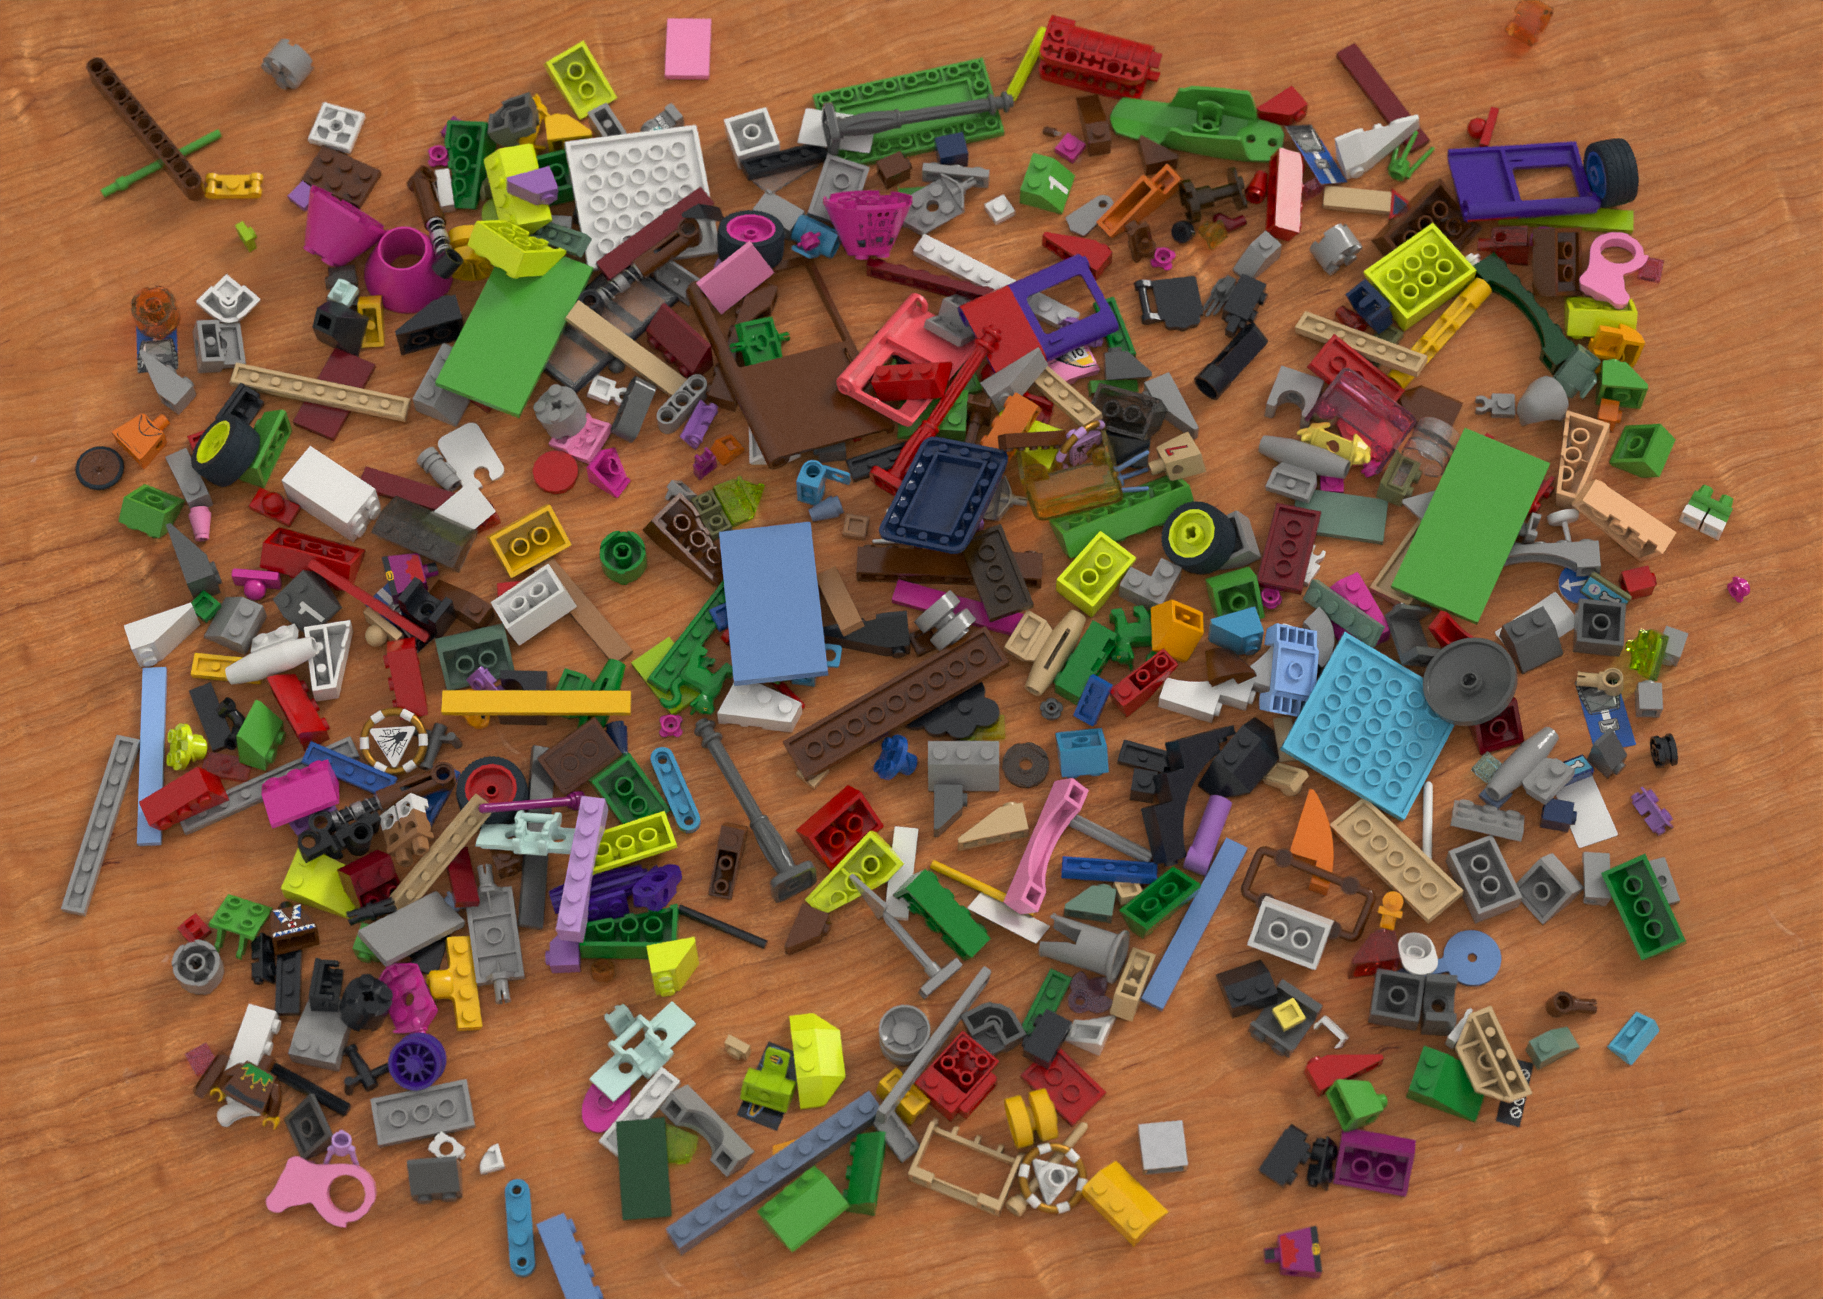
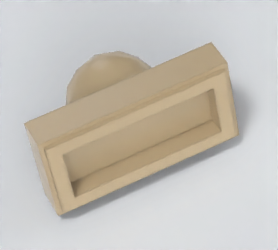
(380, 629)
(1286, 778)

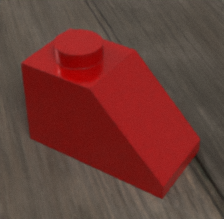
(1284, 108)

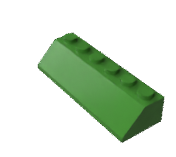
(1119, 520)

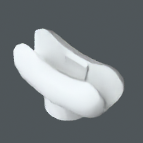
(233, 1112)

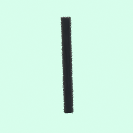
(722, 926)

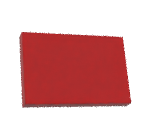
(1067, 1086)

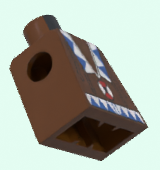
(292, 928)

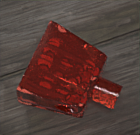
(1508, 243)

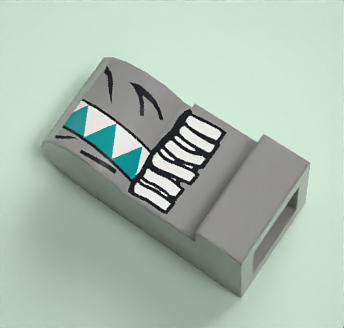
(667, 119)

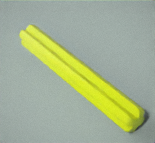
(1026, 65)

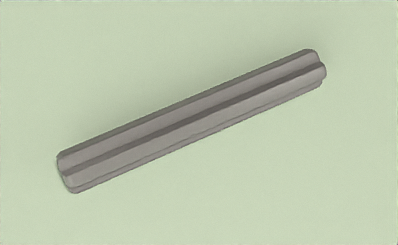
(1110, 838)

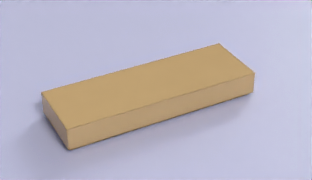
(1357, 200)

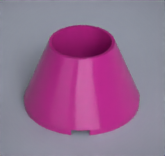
(404, 288)

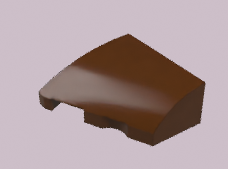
(1226, 665)

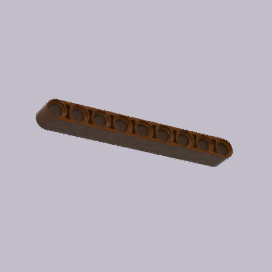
(146, 129)

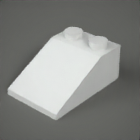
(160, 634)

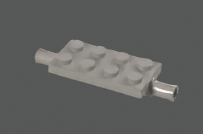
(495, 936)

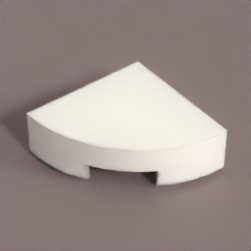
(492, 1160)

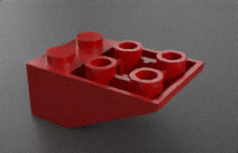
(955, 1075)

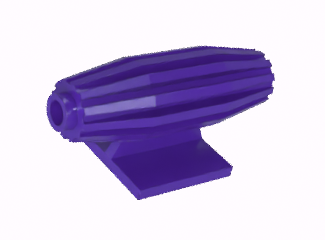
(607, 892)

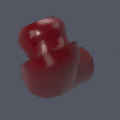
(1229, 223)

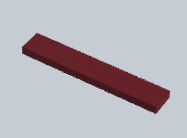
(1377, 90)
(621, 257)
(391, 485)

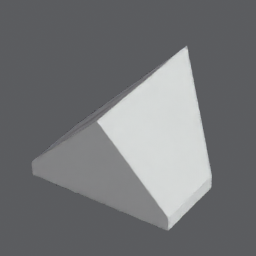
(1091, 1033)

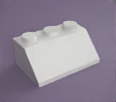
(533, 604)

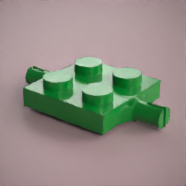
(759, 341)

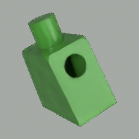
(1355, 1103)

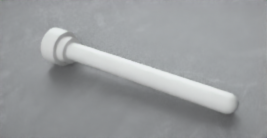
(1427, 818)

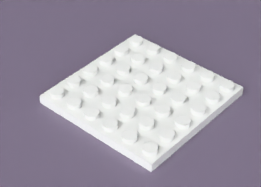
(631, 181)

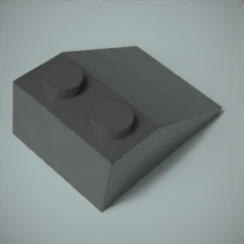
(196, 568)

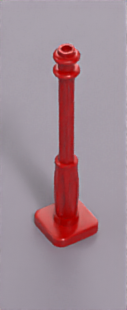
(892, 479)

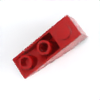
(1142, 683)

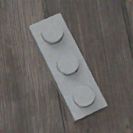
(932, 171)

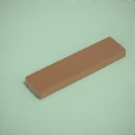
(839, 601)

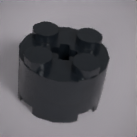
(365, 1003)

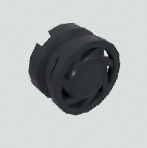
(1663, 750)

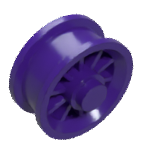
(417, 1061)

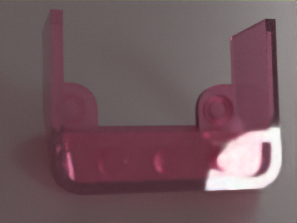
(1366, 411)

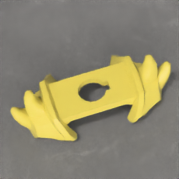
(1354, 451)

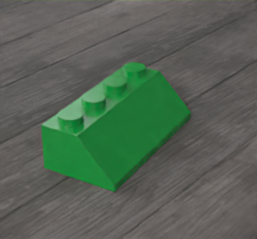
(1644, 907)

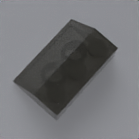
(1129, 412)

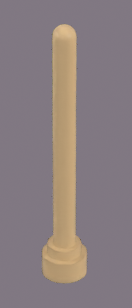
(1018, 1204)

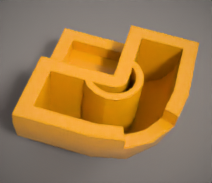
(1617, 343)

